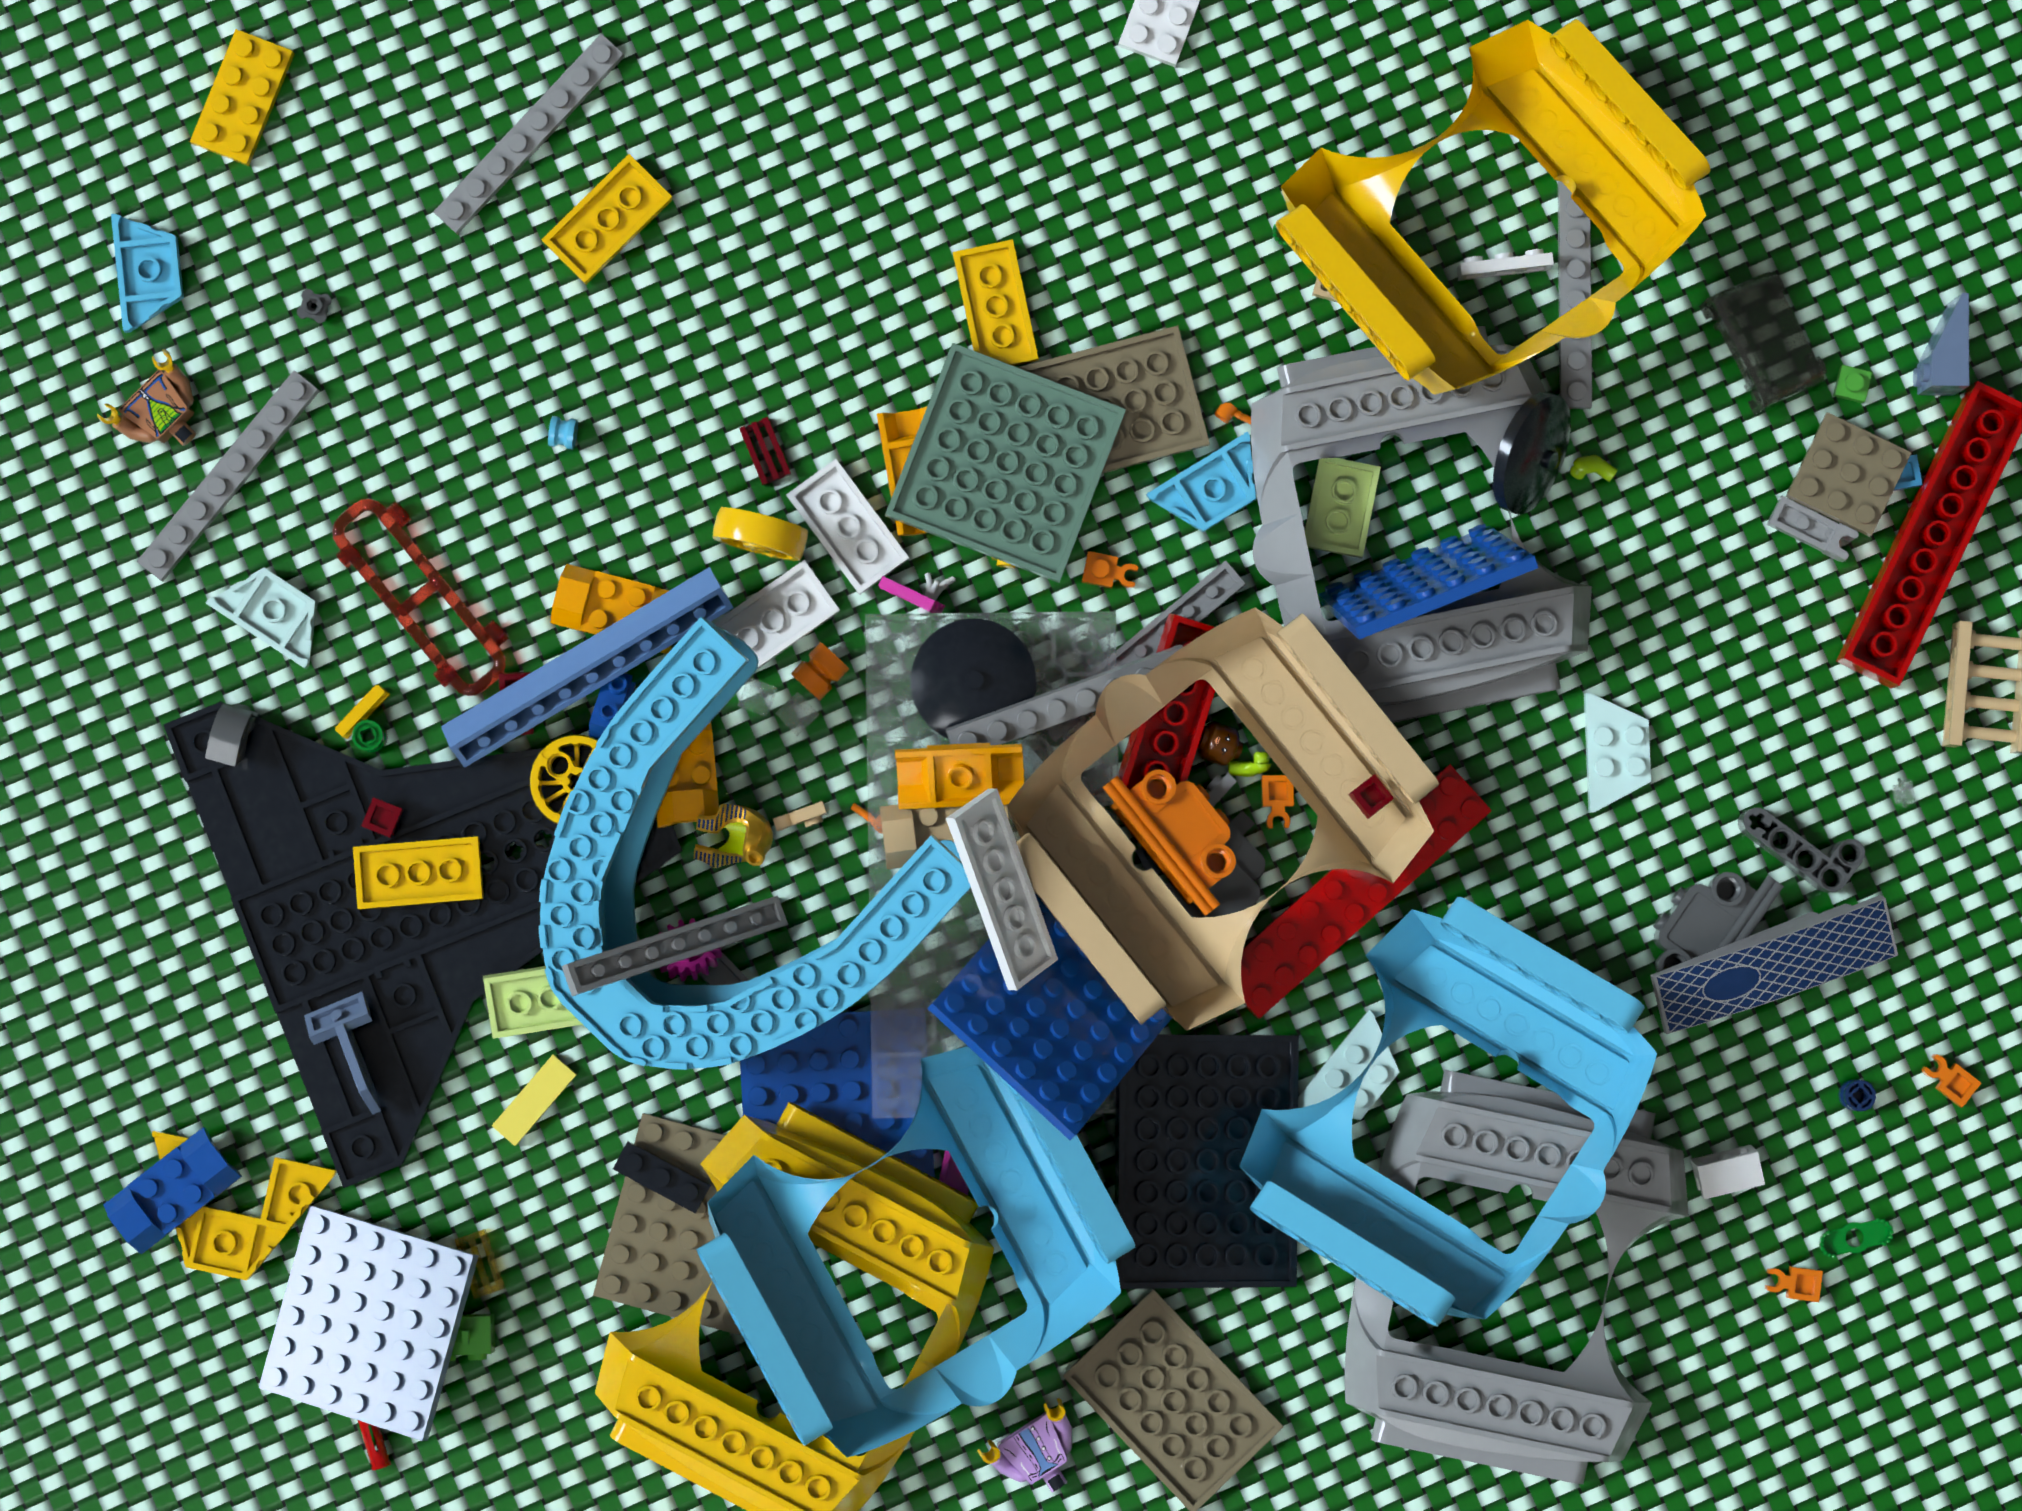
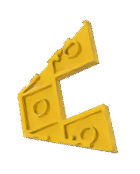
(237, 1242)

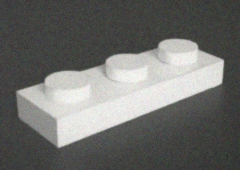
(1505, 264)

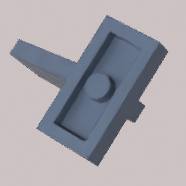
(339, 1020)

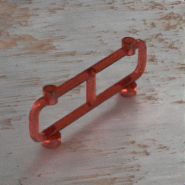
(490, 636)

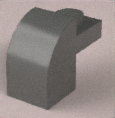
(230, 734)

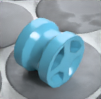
(562, 432)

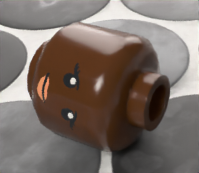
(1219, 743)

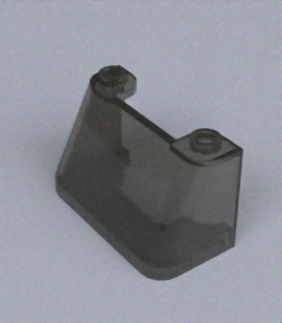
(1765, 340)

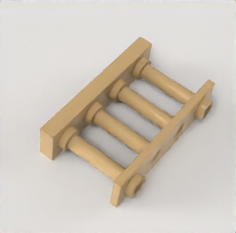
(1959, 699)

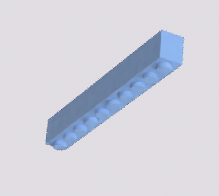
(585, 668)

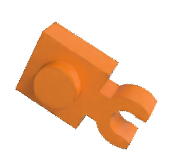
(1103, 570)
(1277, 794)
(1954, 1082)
(1799, 1283)

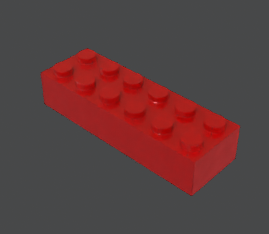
(1174, 732)

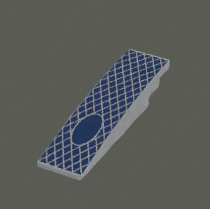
(1774, 964)

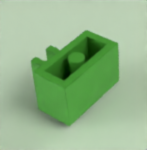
(475, 1337)

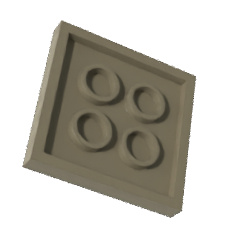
(1848, 474)

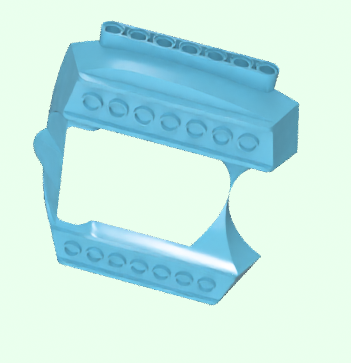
(1509, 1001)
(1047, 1219)

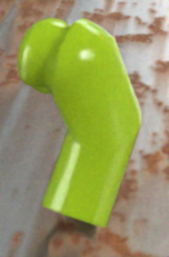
(1591, 464)
(1250, 769)

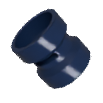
(1850, 1095)

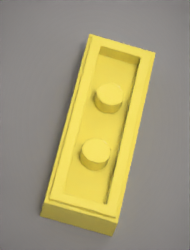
(534, 1100)

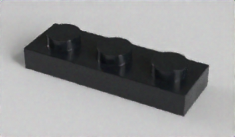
(661, 1177)

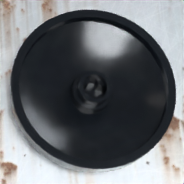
(1531, 453)
(970, 672)

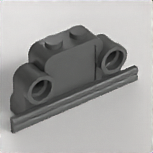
(1238, 889)
(1710, 917)

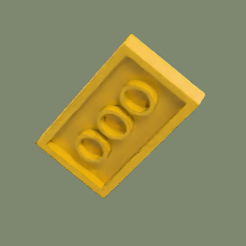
(242, 97)
(607, 219)
(996, 303)
(418, 872)

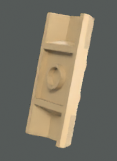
(909, 828)

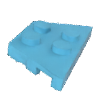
(146, 271)
(1210, 487)

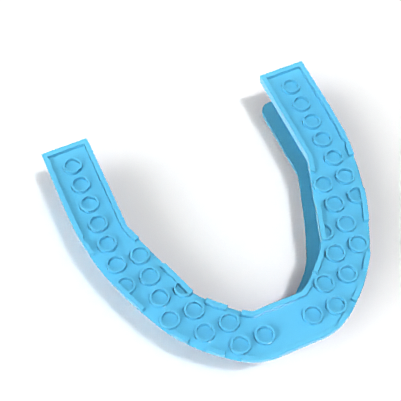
(595, 867)

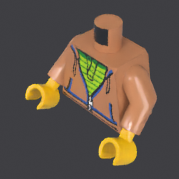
(157, 407)

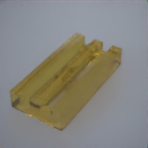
(488, 1289)

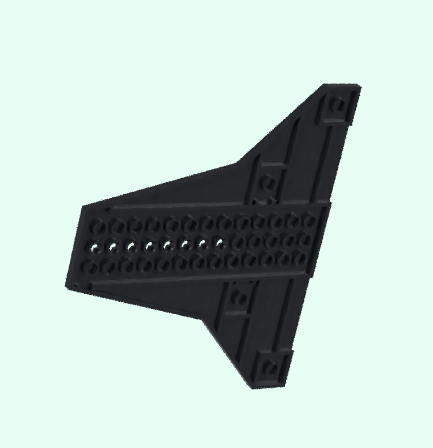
(285, 849)

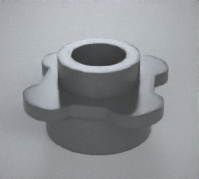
(318, 314)

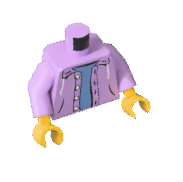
(1035, 1449)

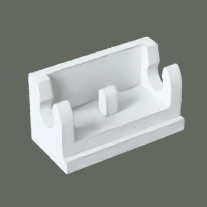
(1728, 1171)

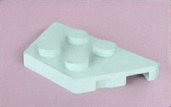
(272, 613)
(1614, 751)
(1348, 1063)

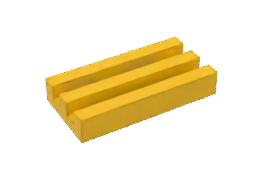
(362, 710)

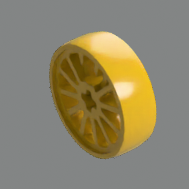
(760, 534)
(545, 760)

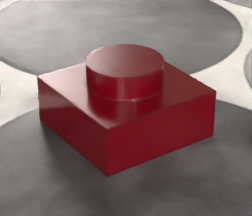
(1371, 796)
(382, 817)

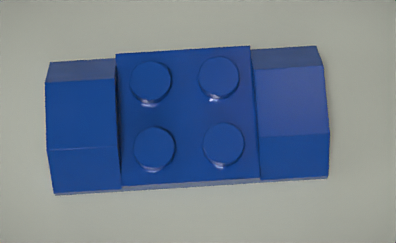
(170, 1191)

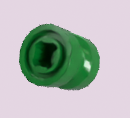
(375, 738)

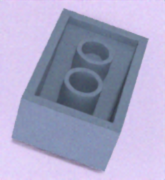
(1945, 360)

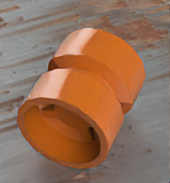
(820, 671)

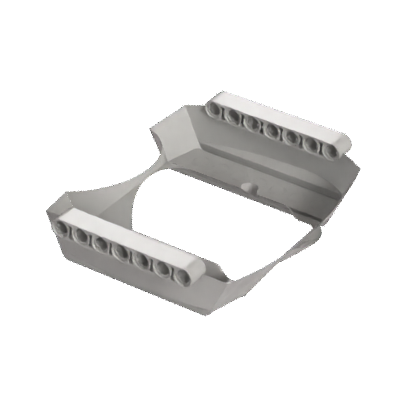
(1455, 656)
(1487, 1406)

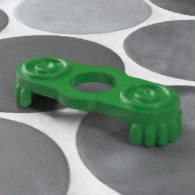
(1874, 1233)

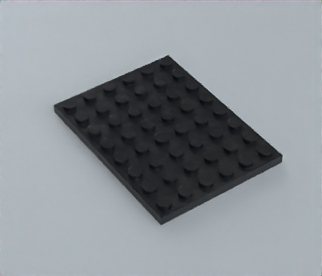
(1179, 1156)

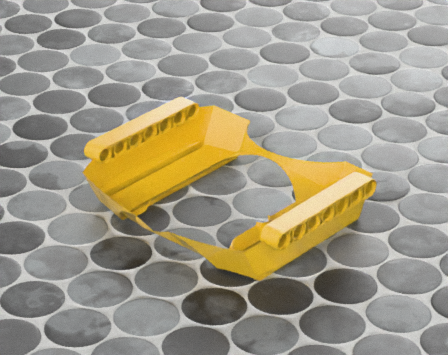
(1580, 123)
(881, 1221)

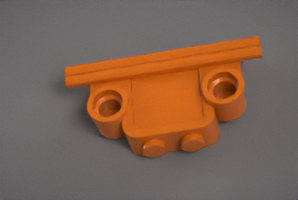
(1177, 832)

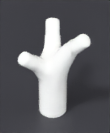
(934, 589)

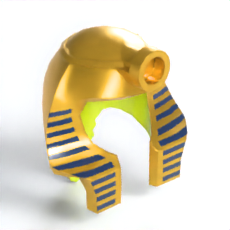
(748, 836)

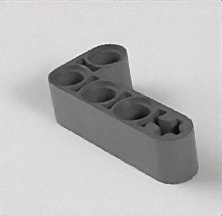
(1796, 844)

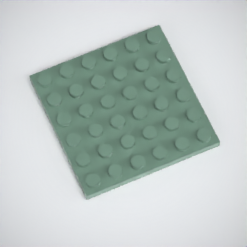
(1005, 462)

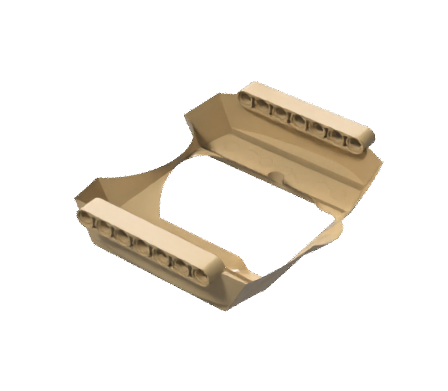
(1315, 729)

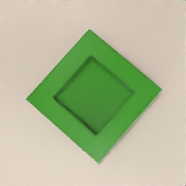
(1852, 384)

